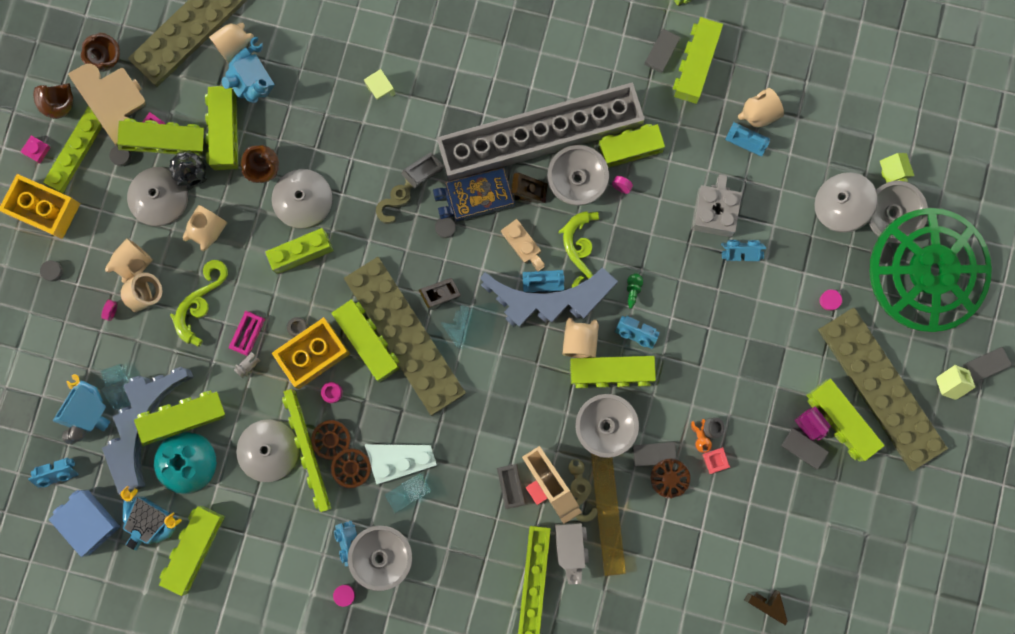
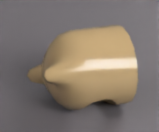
(231, 40)
(762, 109)
(204, 227)
(128, 260)
(137, 294)
(580, 339)

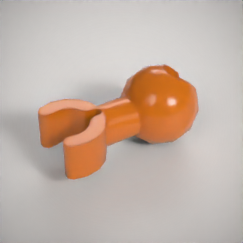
(702, 440)

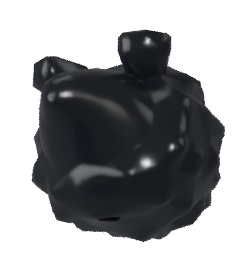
(187, 169)

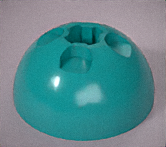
(196, 463)

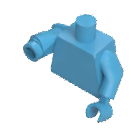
(248, 75)

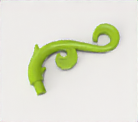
(586, 246)
(184, 331)

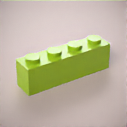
(698, 60)
(222, 128)
(159, 137)
(365, 340)
(612, 370)
(179, 418)
(845, 421)
(191, 550)

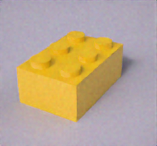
(39, 206)
(311, 353)

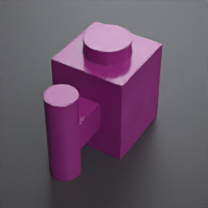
(813, 424)

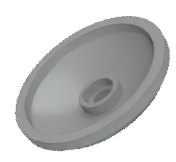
(580, 162)
(901, 199)
(165, 205)
(308, 209)
(851, 212)
(620, 417)
(281, 453)
(395, 554)

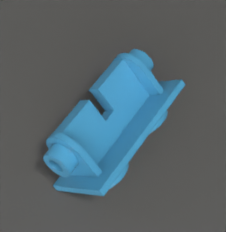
(747, 139)
(735, 248)
(543, 281)
(645, 336)
(45, 475)
(344, 536)

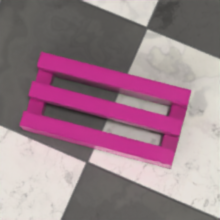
(253, 337)

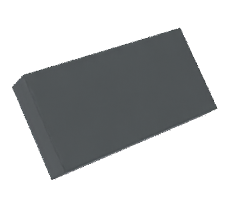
(662, 50)
(422, 170)
(988, 364)
(804, 449)
(653, 453)
(511, 486)

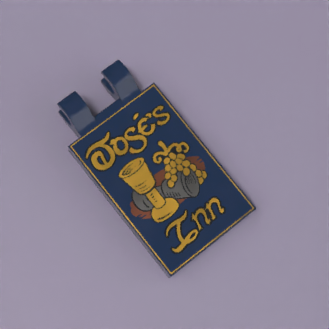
(475, 195)

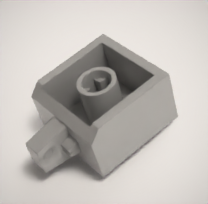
(720, 198)
(570, 550)

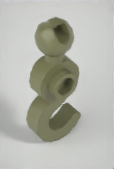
(400, 196)
(581, 489)

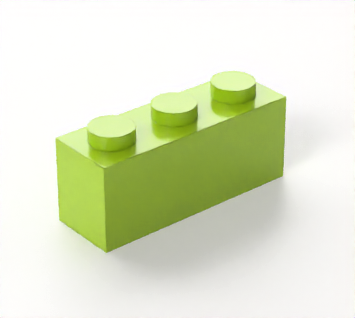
(631, 145)
(299, 251)

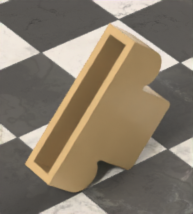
(109, 97)
(552, 485)

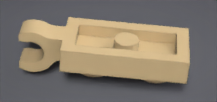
(523, 244)

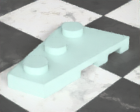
(398, 460)

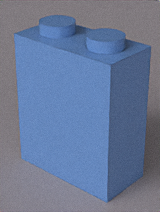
(84, 522)

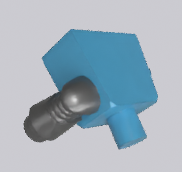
(81, 411)

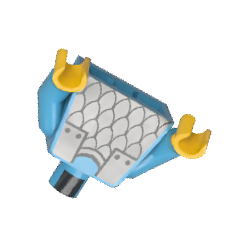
(145, 520)

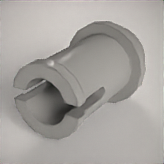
(245, 366)

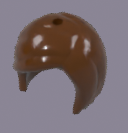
(103, 49)
(54, 100)
(259, 168)

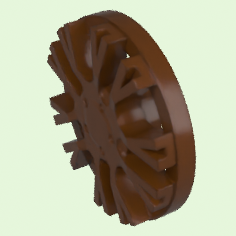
(330, 439)
(350, 468)
(670, 478)

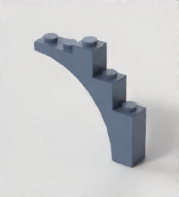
(550, 306)
(124, 454)

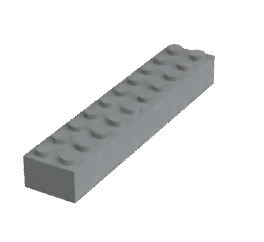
(540, 131)

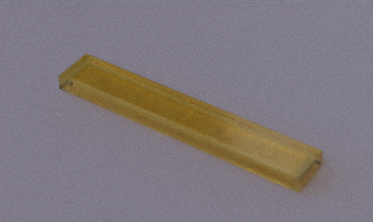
(608, 515)

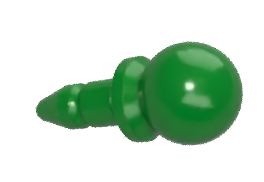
(634, 286)

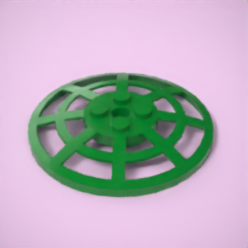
(920, 270)

